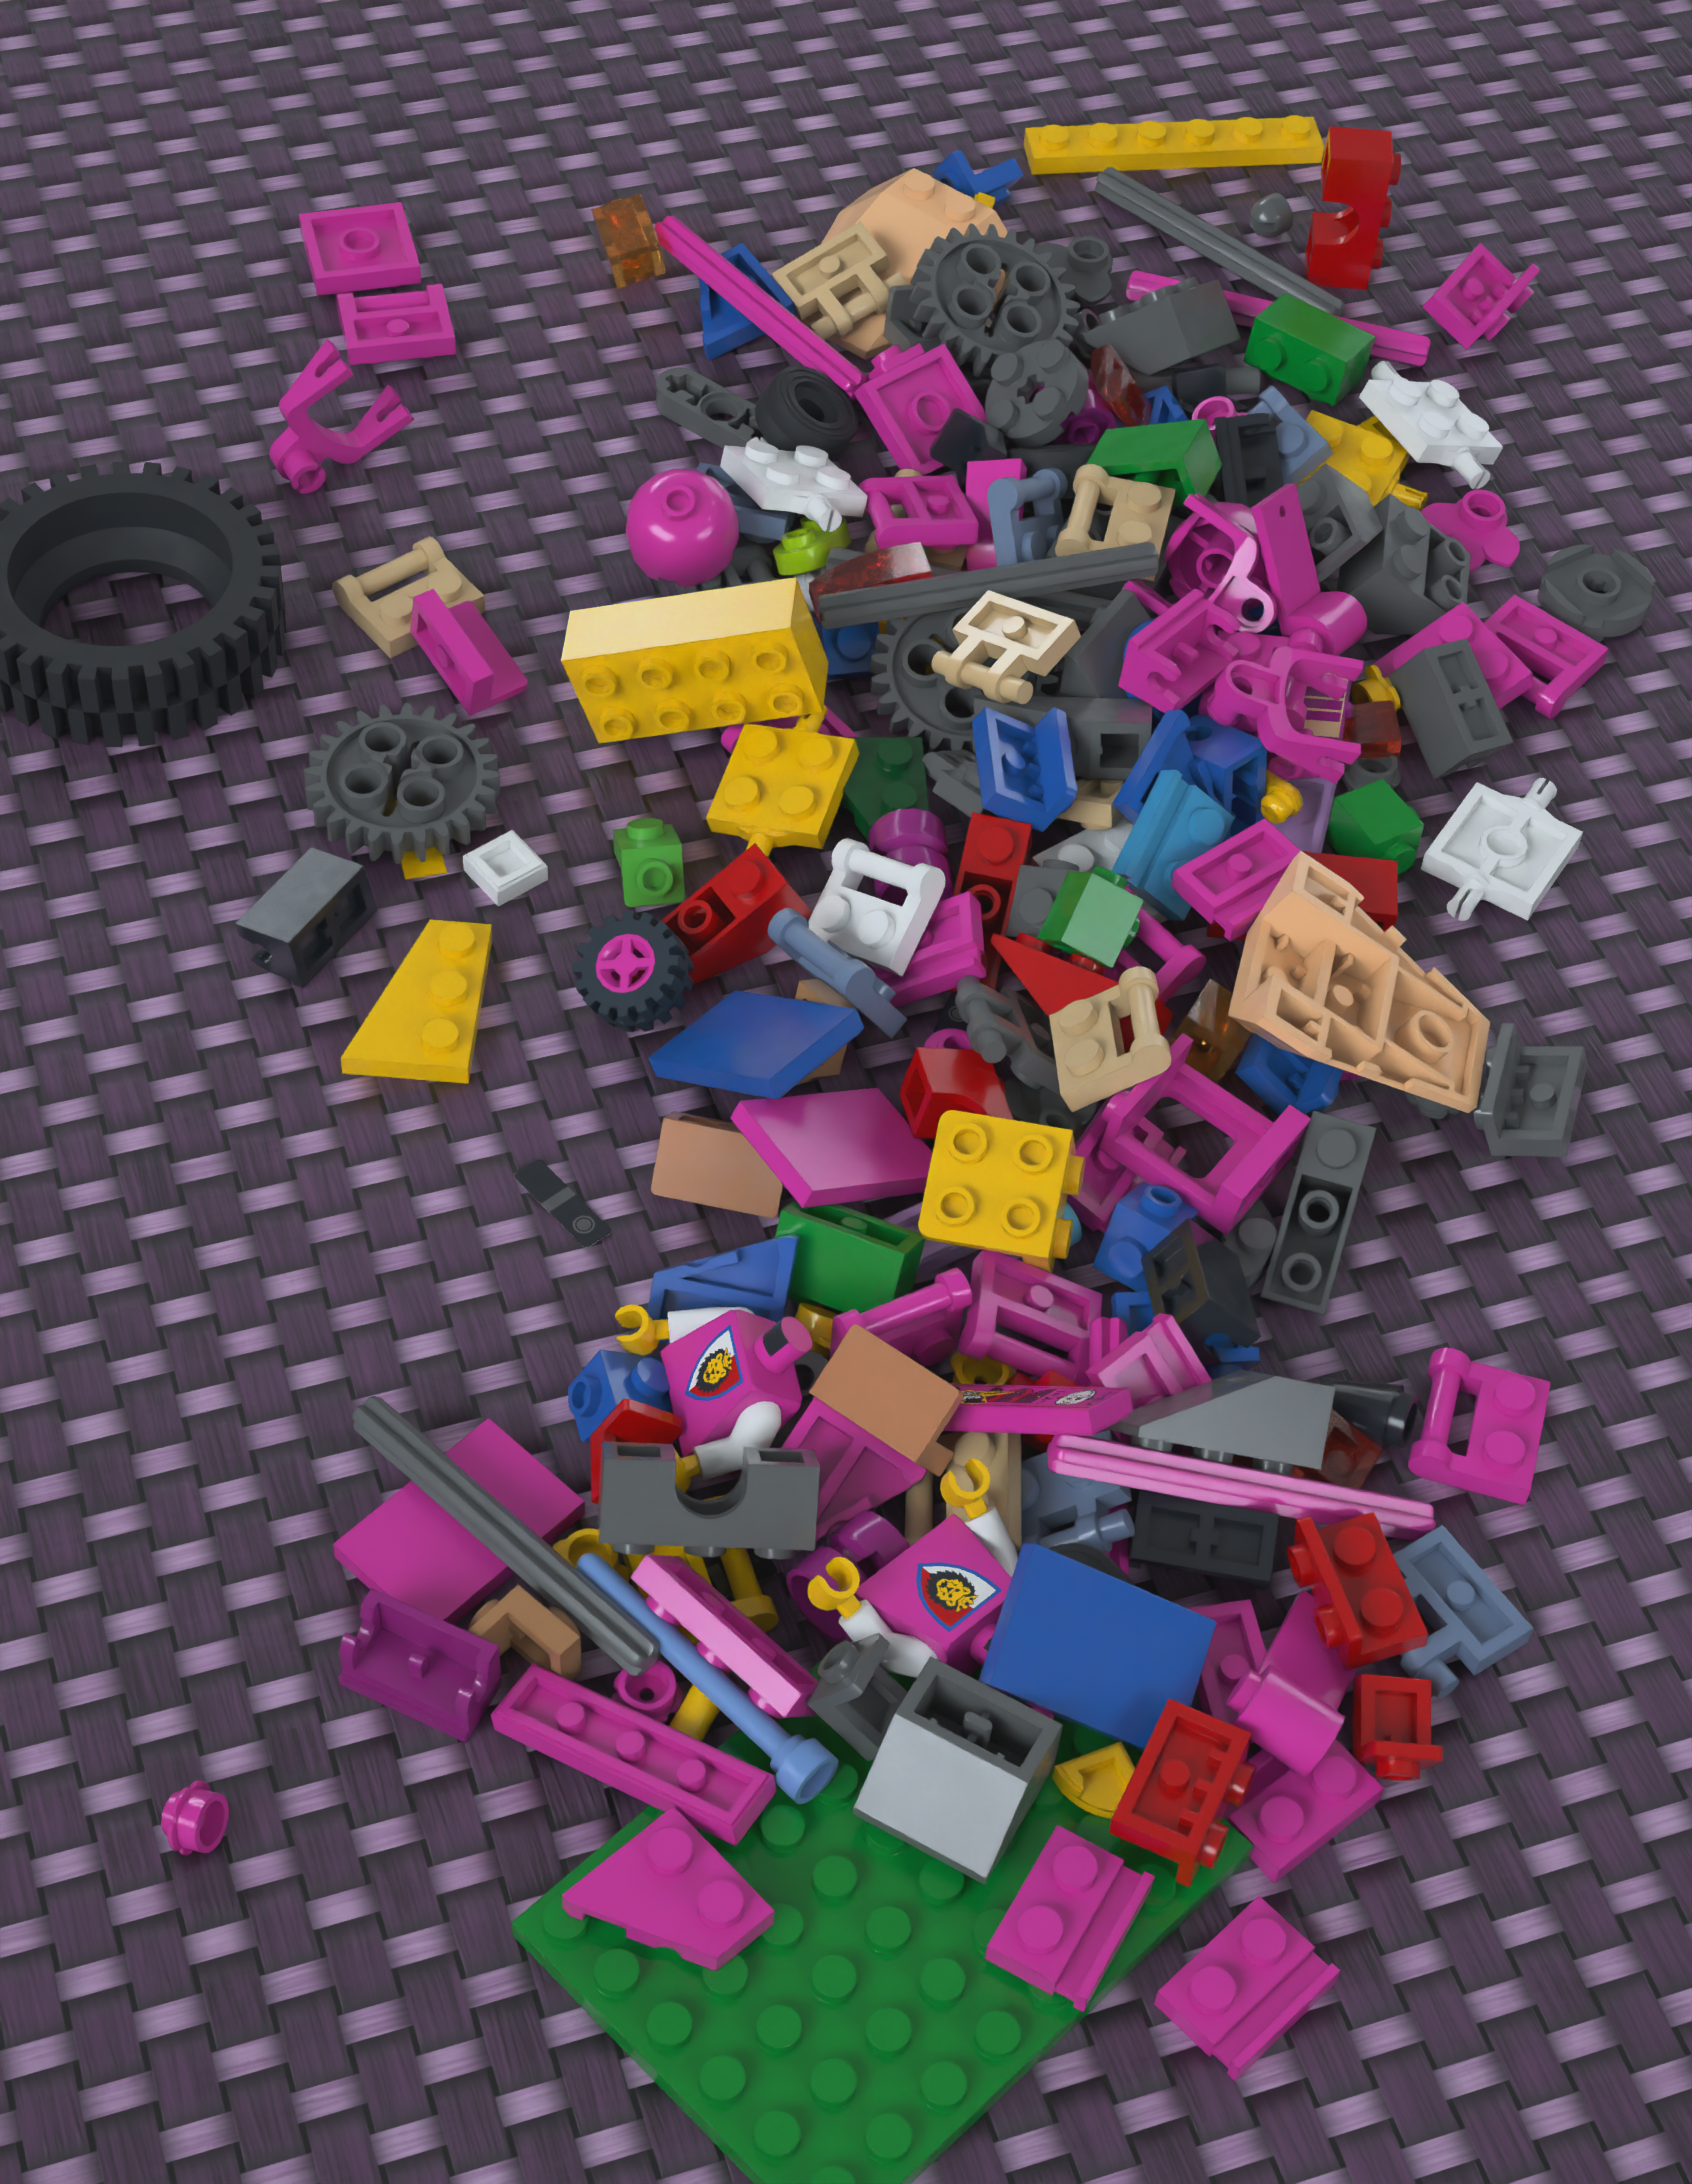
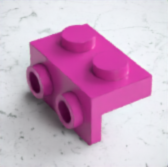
(1477, 295)

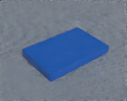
(756, 1044)
(1093, 1647)

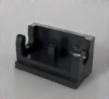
(1248, 458)
(308, 915)
(1201, 1288)
(1203, 1538)

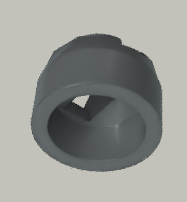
(1271, 216)

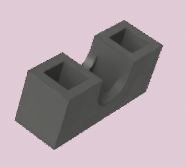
(766, 1510)

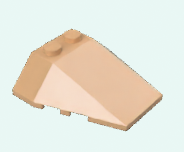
(904, 221)
(1347, 995)

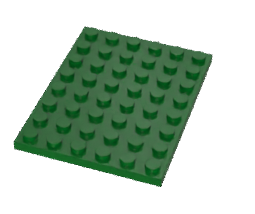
(867, 2009)

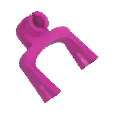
(307, 444)
(1237, 584)
(1260, 694)

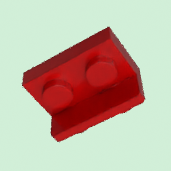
(1357, 1589)
(1184, 1788)

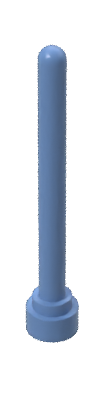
(800, 1764)

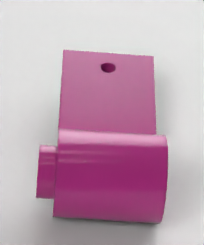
(1294, 580)
(1293, 1693)

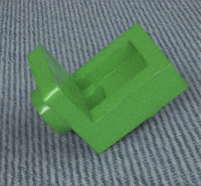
(649, 863)

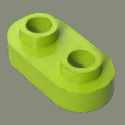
(808, 547)

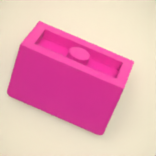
(465, 652)

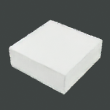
(505, 868)

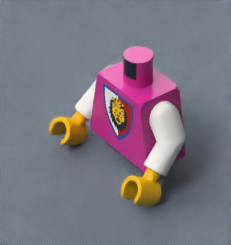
(726, 1380)
(935, 1595)

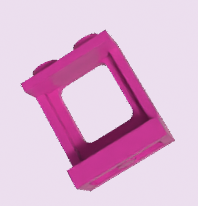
(1244, 1172)

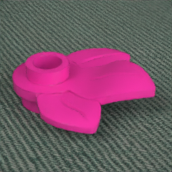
(1479, 526)

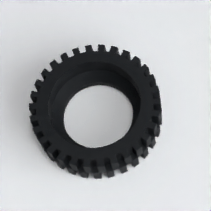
(136, 526)

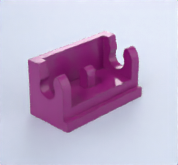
(420, 1666)

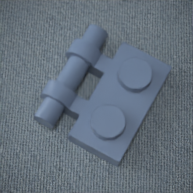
(1058, 1499)
(1462, 1608)

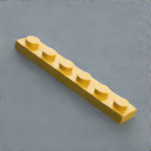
(1173, 145)

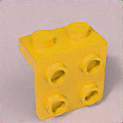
(1001, 1187)

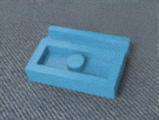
(1169, 832)

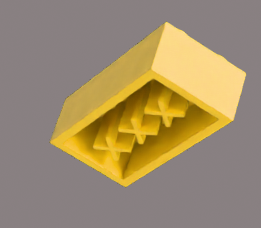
(696, 661)

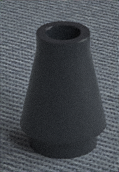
(1376, 1410)

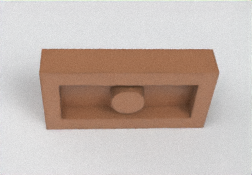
(713, 1166)
(889, 1397)

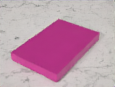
(836, 1146)
(431, 1560)

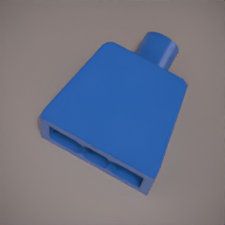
(1236, 766)

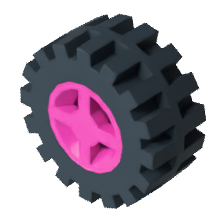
(617, 956)

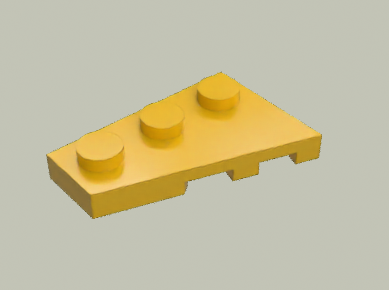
(428, 1010)

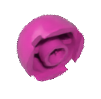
(682, 527)
(1202, 553)

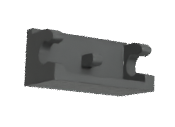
(1450, 707)

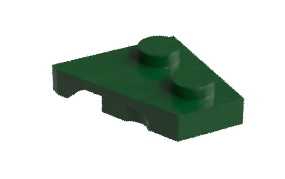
(885, 779)

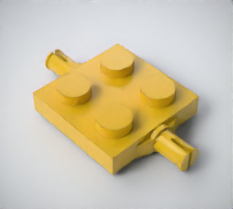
(1366, 460)
(783, 785)

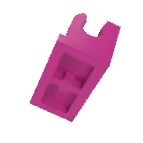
(1179, 653)

